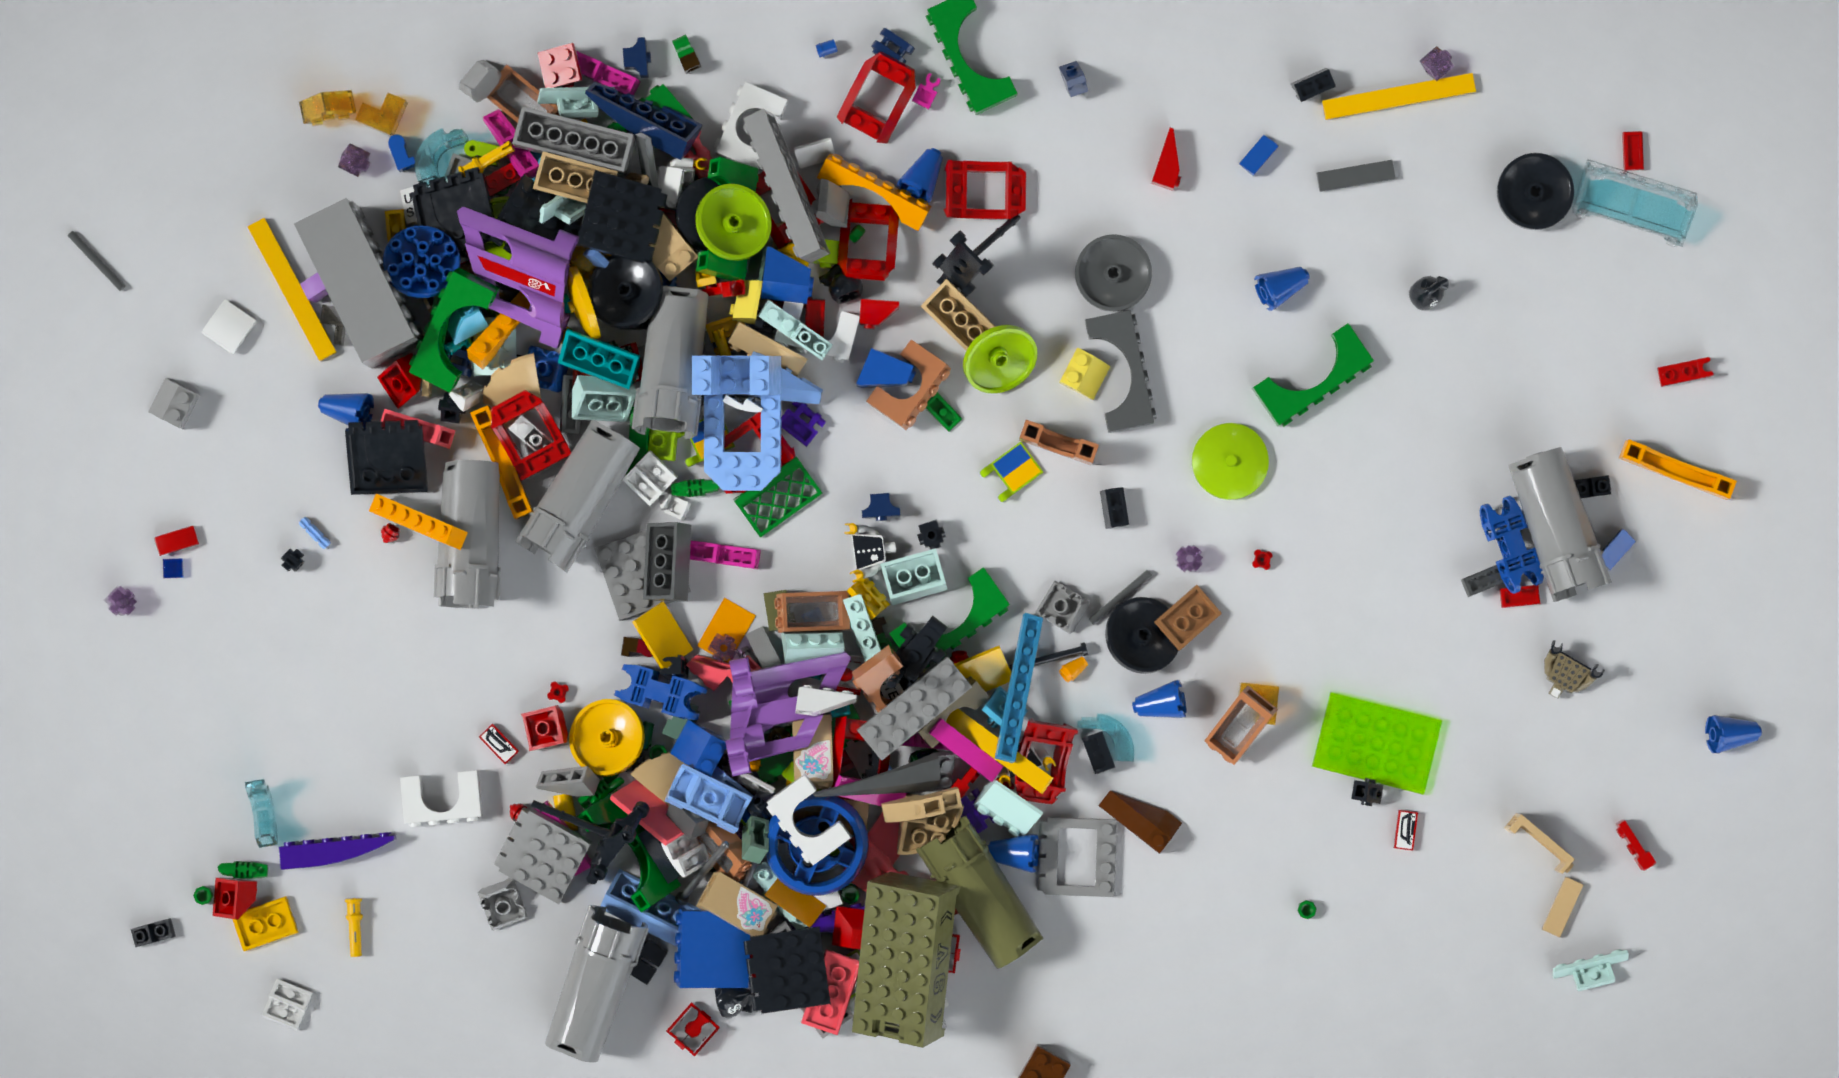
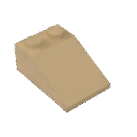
(672, 250)

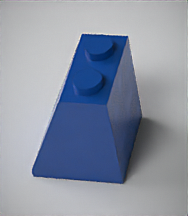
(785, 278)
(885, 371)
(699, 748)

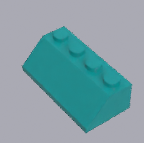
(599, 359)

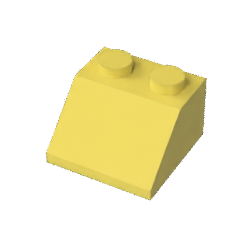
(747, 305)
(1084, 374)

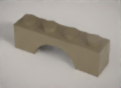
(972, 698)

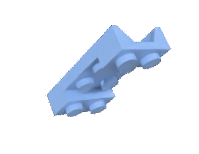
(708, 798)

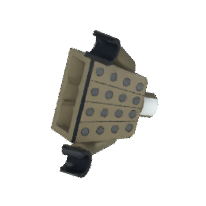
(1567, 672)

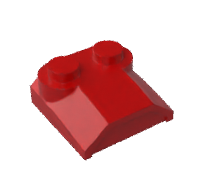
(545, 727)

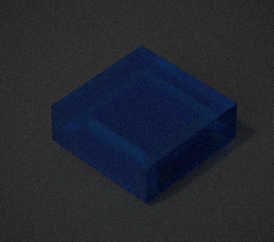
(173, 568)

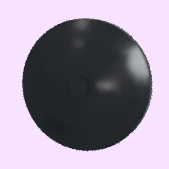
(1535, 191)
(686, 210)
(625, 292)
(1135, 637)

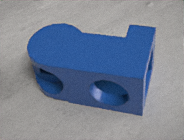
(398, 149)

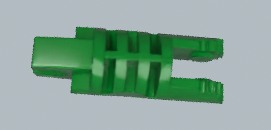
(694, 488)
(605, 786)
(243, 870)

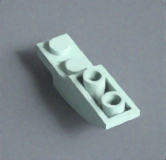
(795, 330)

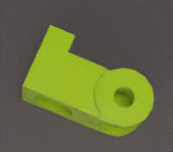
(478, 149)

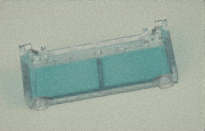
(1635, 202)

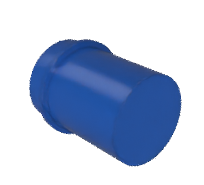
(826, 48)

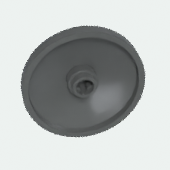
(1113, 272)

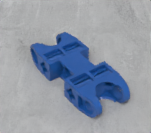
(1511, 544)
(646, 687)

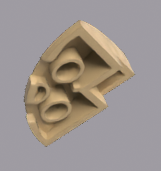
(512, 380)
(658, 774)
(922, 831)

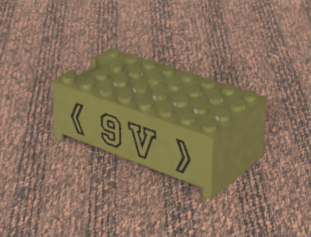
(904, 958)

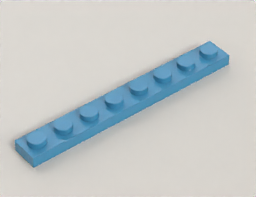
(1018, 688)

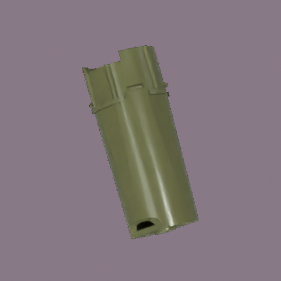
(985, 895)

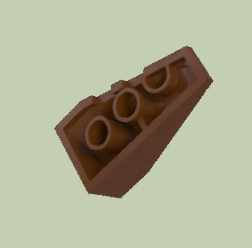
(1147, 822)

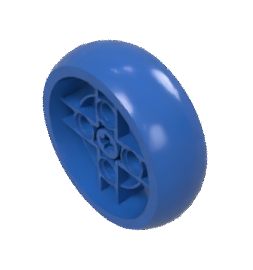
(848, 857)

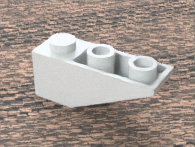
(528, 433)
(816, 701)

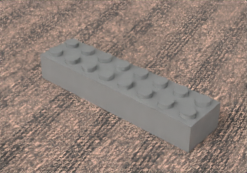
(786, 186)

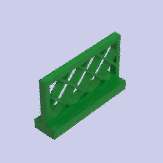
(787, 469)

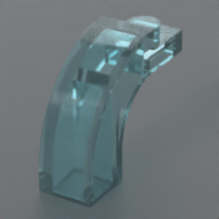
(432, 149)
(1121, 738)
(263, 813)

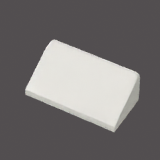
(814, 152)
(467, 395)

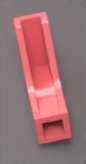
(432, 432)
(712, 671)

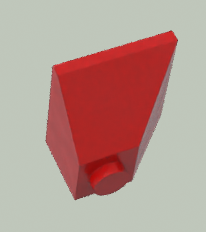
(876, 312)
(399, 382)
(233, 897)
(848, 927)

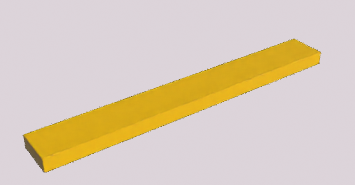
(1398, 96)
(292, 289)
(988, 743)

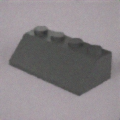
(667, 561)

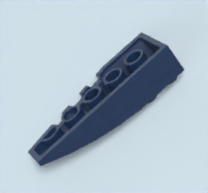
(666, 127)

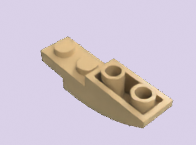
(922, 806)

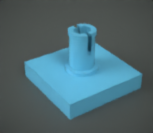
(995, 707)

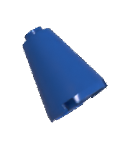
(922, 175)
(1279, 286)
(347, 407)
(1162, 702)
(1730, 733)
(1016, 852)

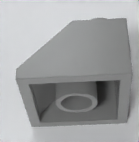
(173, 403)

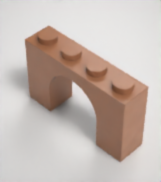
(905, 411)
(1038, 436)
(874, 672)

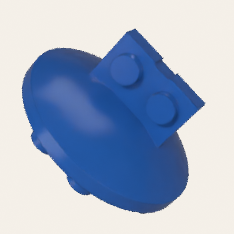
(420, 260)

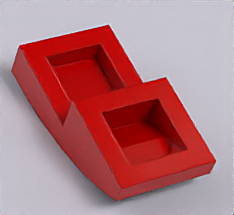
(176, 540)

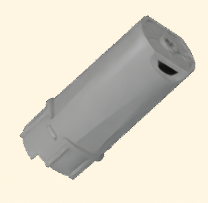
(672, 339)
(578, 495)
(471, 504)
(1558, 524)
(595, 984)

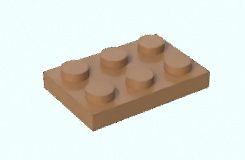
(1187, 617)

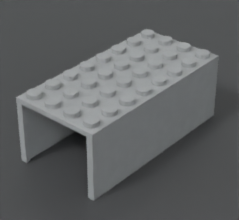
(357, 283)

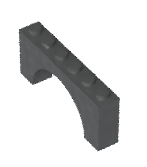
(1120, 331)

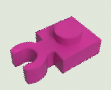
(925, 94)

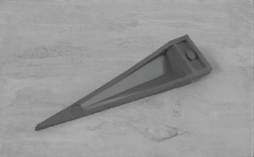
(918, 776)

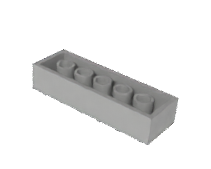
(574, 140)
(914, 708)

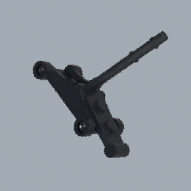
(964, 264)
(917, 652)
(615, 837)

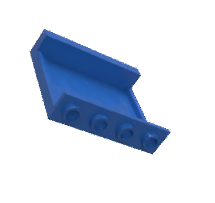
(709, 952)

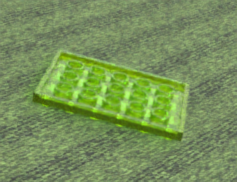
(1377, 743)

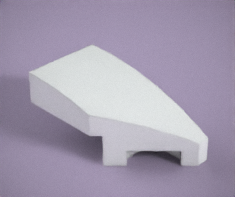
(674, 506)

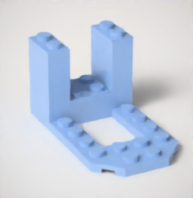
(740, 375)

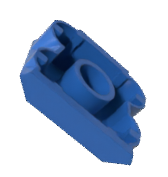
(548, 369)

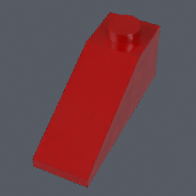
(1168, 166)

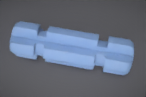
(314, 532)

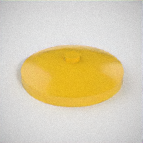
(581, 303)
(607, 737)

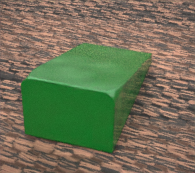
(943, 412)

